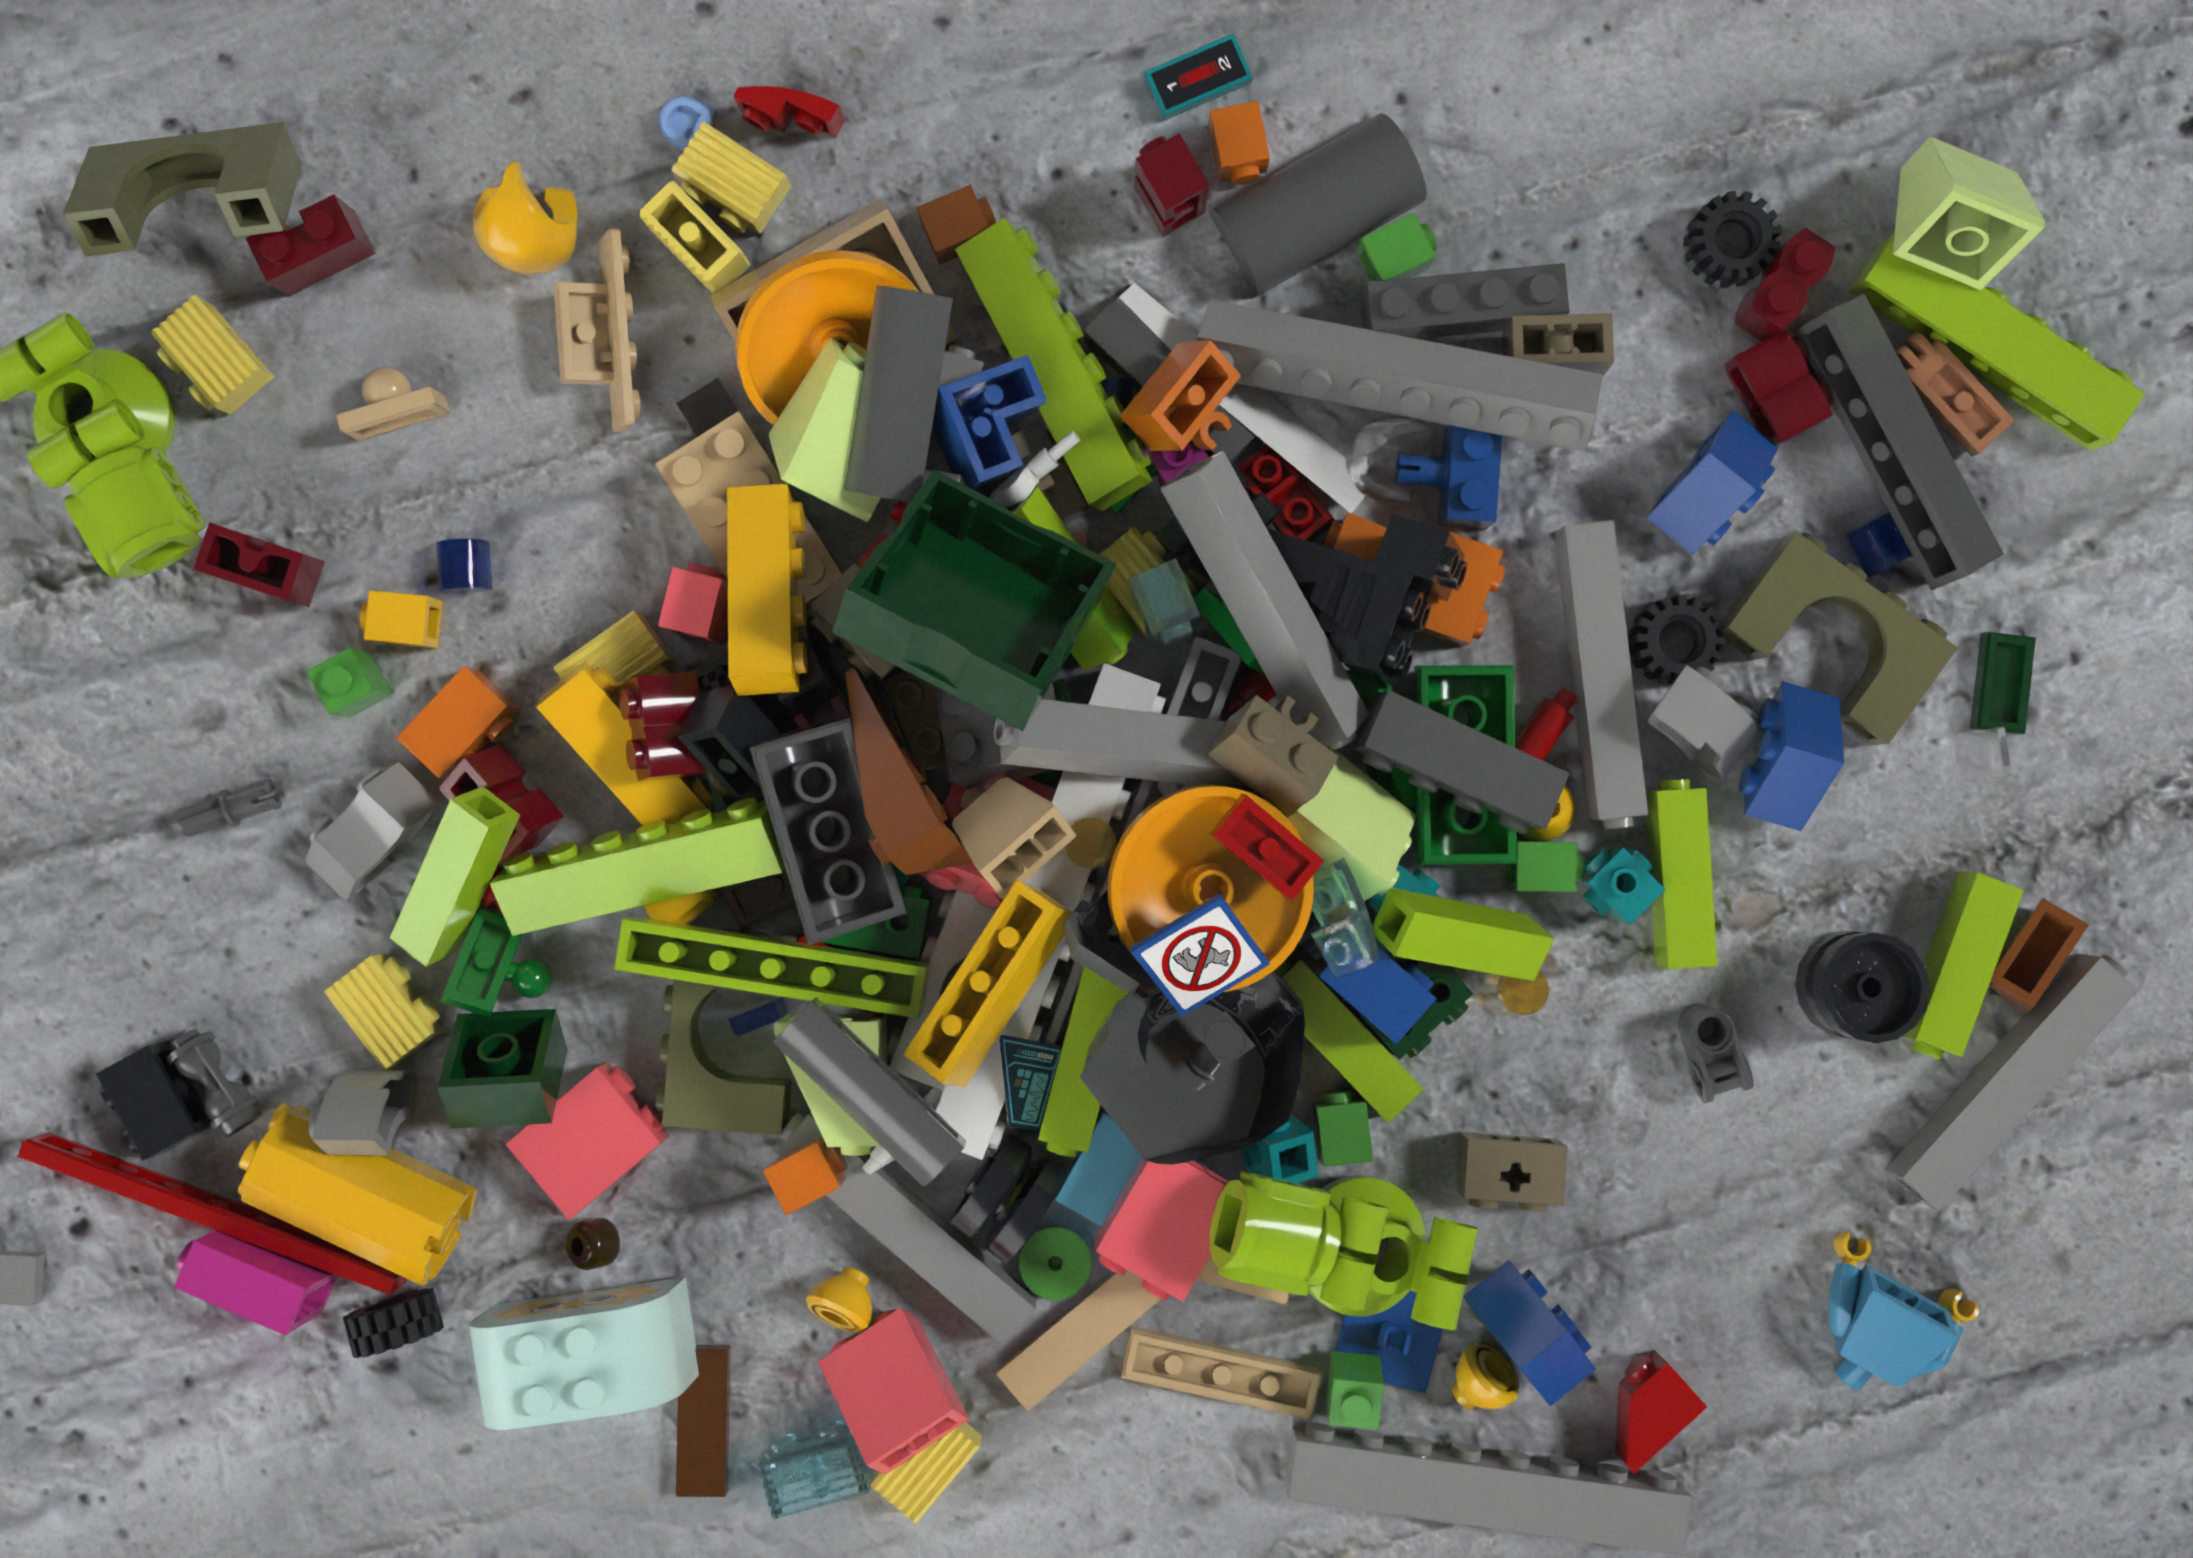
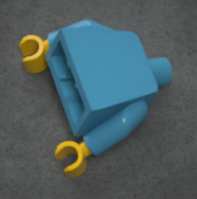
(1888, 1326)

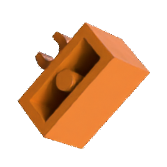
(1182, 398)

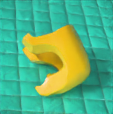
(519, 232)

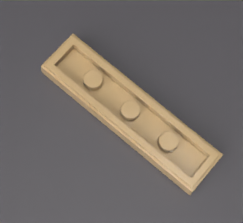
(1075, 1337)
(1221, 1372)

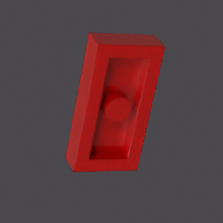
(1266, 847)

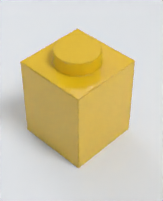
(401, 619)

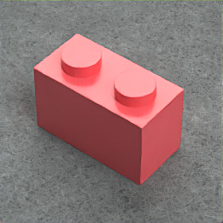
(696, 604)

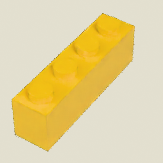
(763, 590)
(590, 720)
(989, 985)

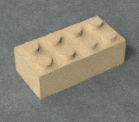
(736, 458)

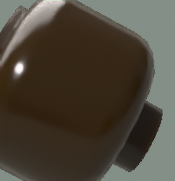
(593, 1243)

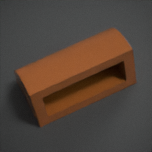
(2036, 955)

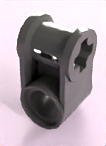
(1718, 1061)

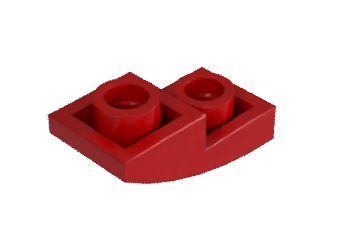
(776, 107)
(1283, 485)

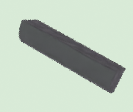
(1137, 353)
(898, 393)
(870, 1092)

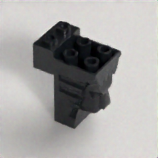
(1377, 605)

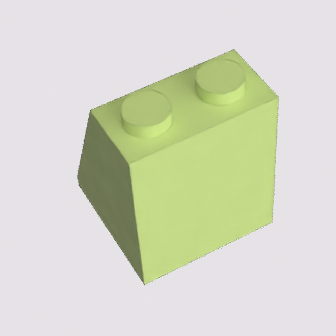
(1962, 214)
(818, 427)
(1358, 823)
(833, 1122)

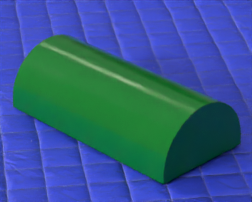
(1485, 702)

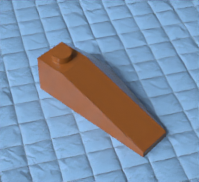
(904, 816)

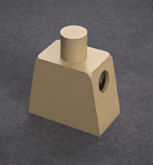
(1009, 832)

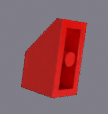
(1651, 1409)

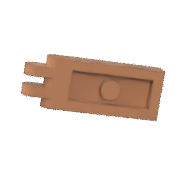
(1953, 394)

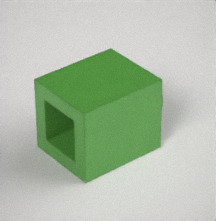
(1397, 250)
(349, 682)
(1546, 867)
(1342, 1128)
(1354, 1390)

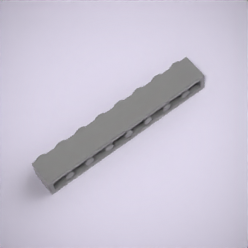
(1405, 375)
(1487, 1489)

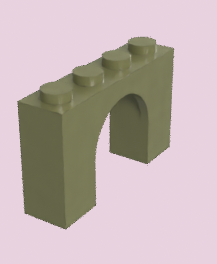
(127, 180)
(1902, 649)
(700, 1092)

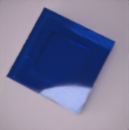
(758, 1017)

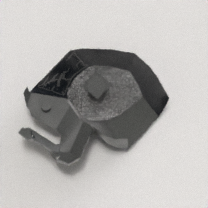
(1194, 1079)

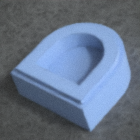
(682, 118)

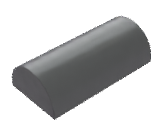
(1321, 203)
(822, 830)

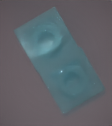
(1345, 929)

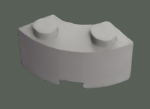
(1705, 721)
(358, 843)
(363, 1111)

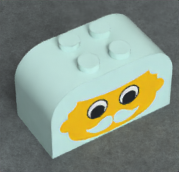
(584, 1354)

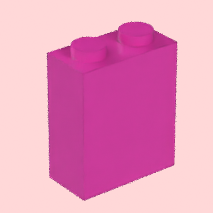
(253, 1282)

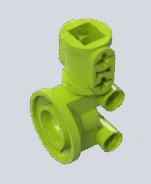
(120, 481)
(1330, 1241)

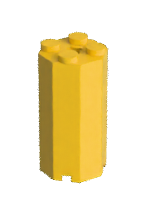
(368, 1204)

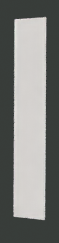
(1260, 412)

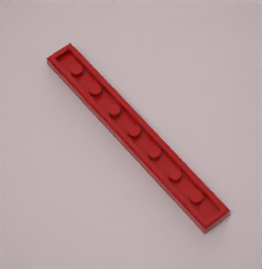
(203, 1208)

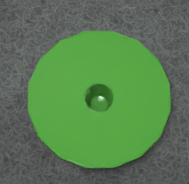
(1055, 1263)

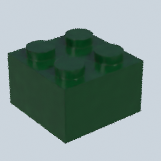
(503, 1069)

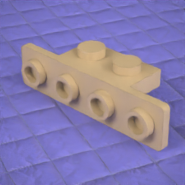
(595, 332)

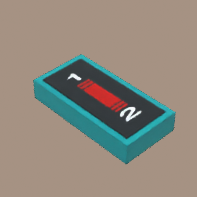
(1198, 77)

